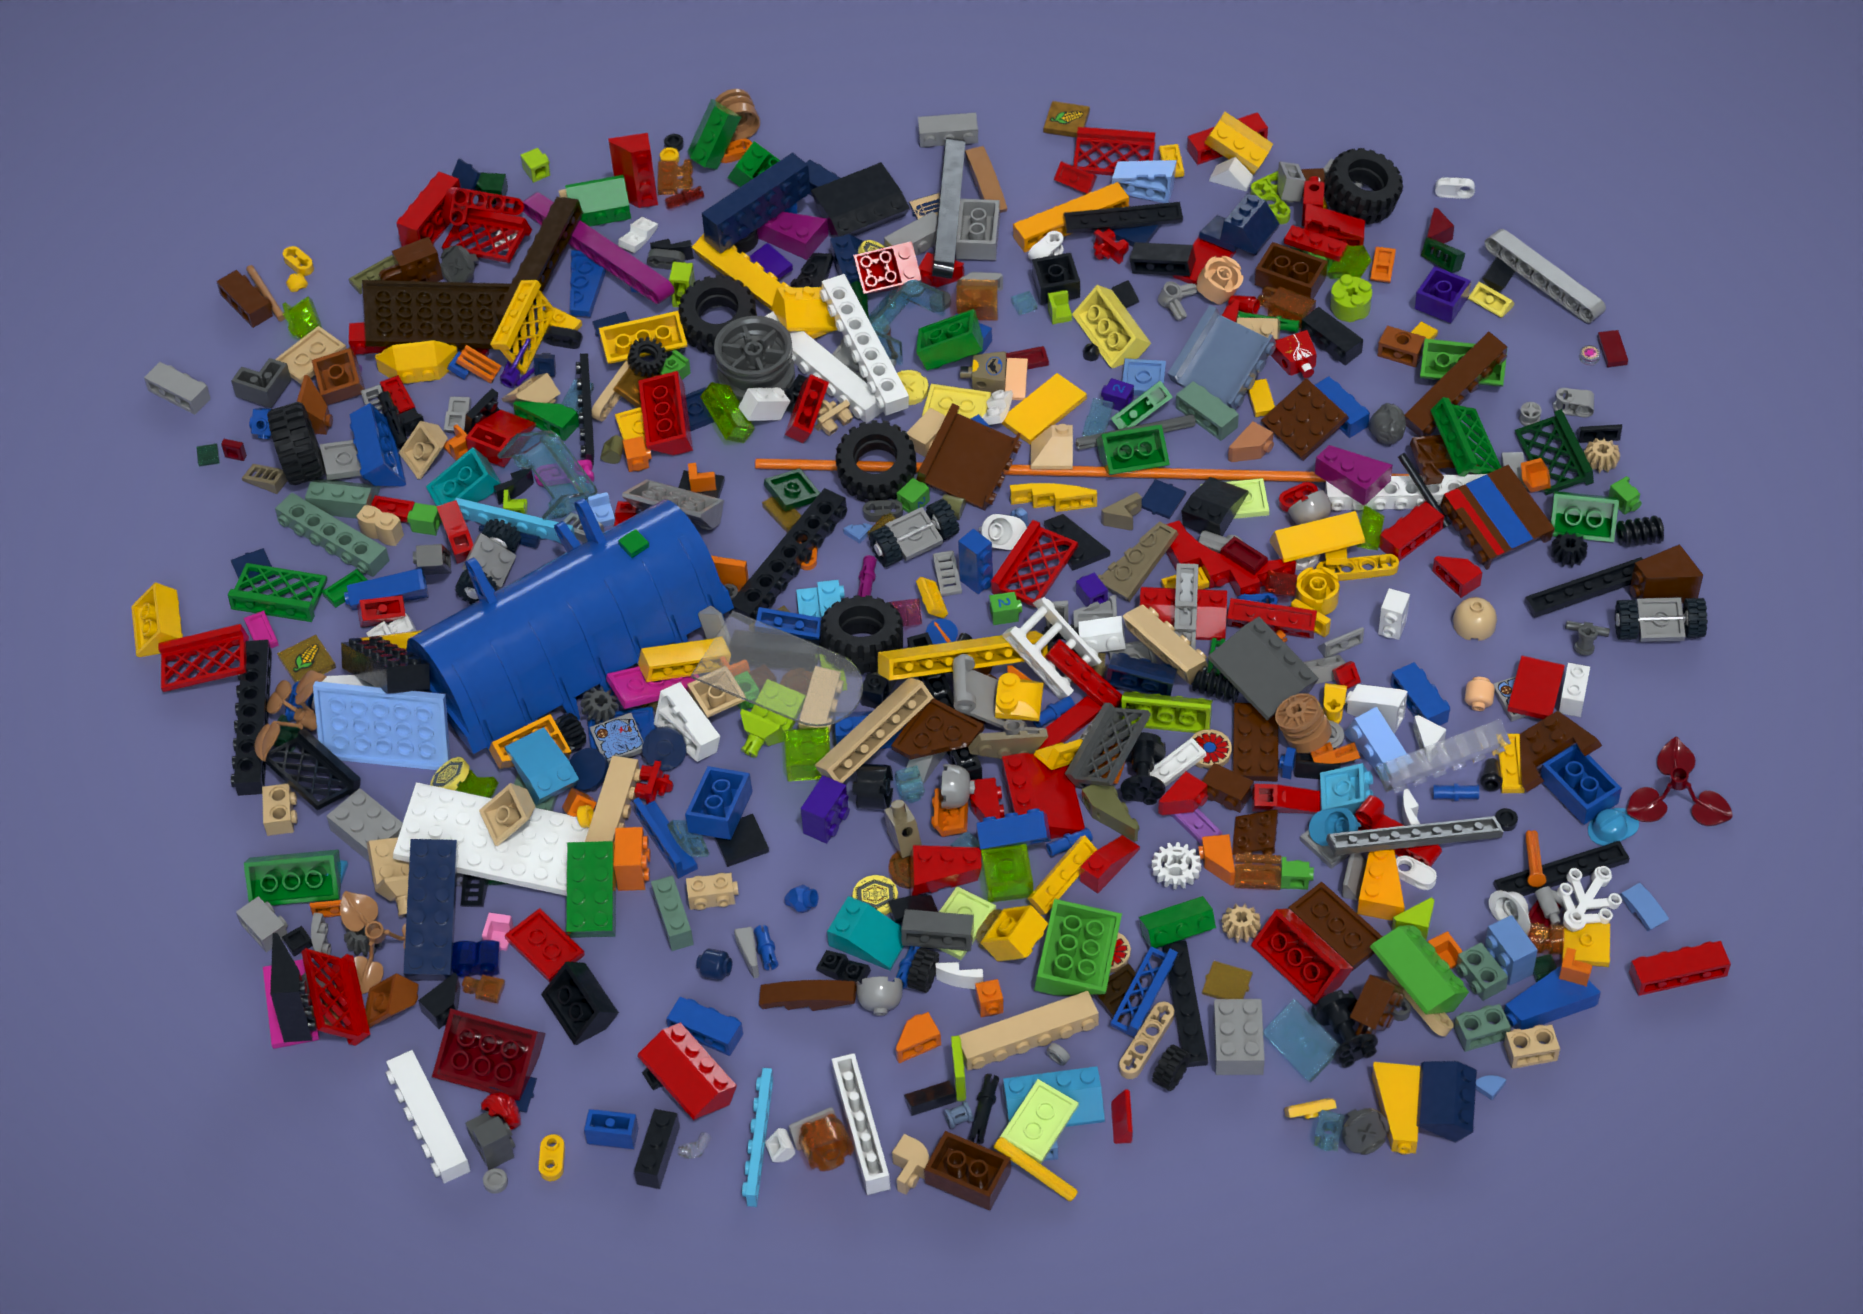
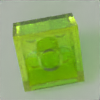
(804, 750)
(1007, 873)

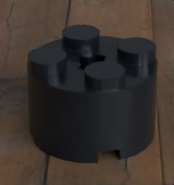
(873, 786)

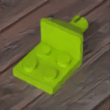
(763, 728)

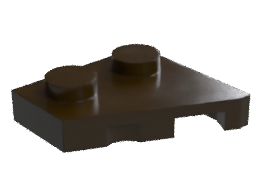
(1116, 989)

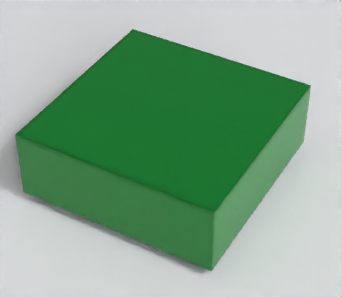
(633, 543)

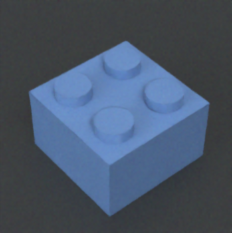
(1511, 949)

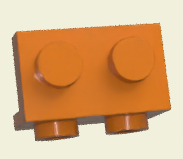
(948, 821)

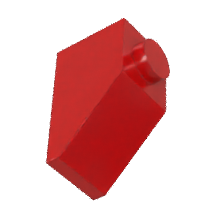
(926, 272)
(1458, 574)
(377, 610)
(1183, 796)

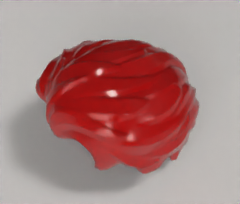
(503, 1106)

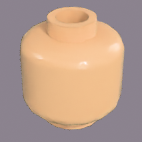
(1479, 693)

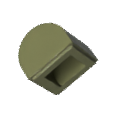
(612, 450)
(957, 504)

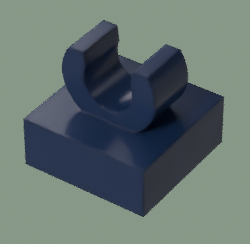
(544, 364)

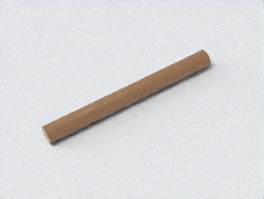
(265, 292)

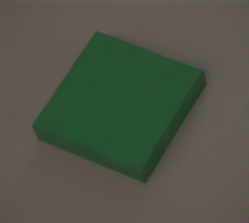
(791, 489)

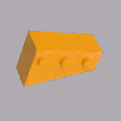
(497, 747)
(1381, 887)

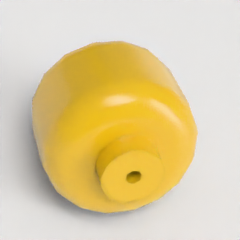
(296, 282)

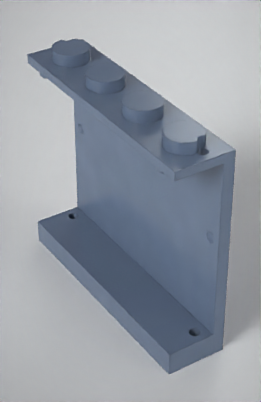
(1222, 358)

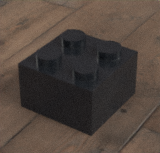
(1055, 275)

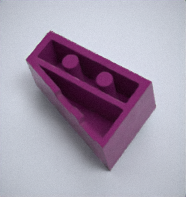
(795, 233)
(1353, 473)

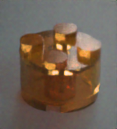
(825, 1143)

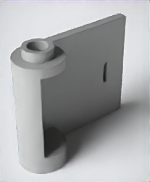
(974, 691)

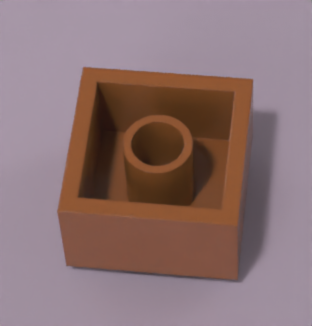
(338, 376)

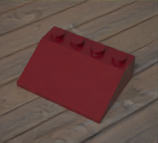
(487, 1054)

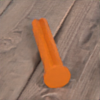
(1536, 876)

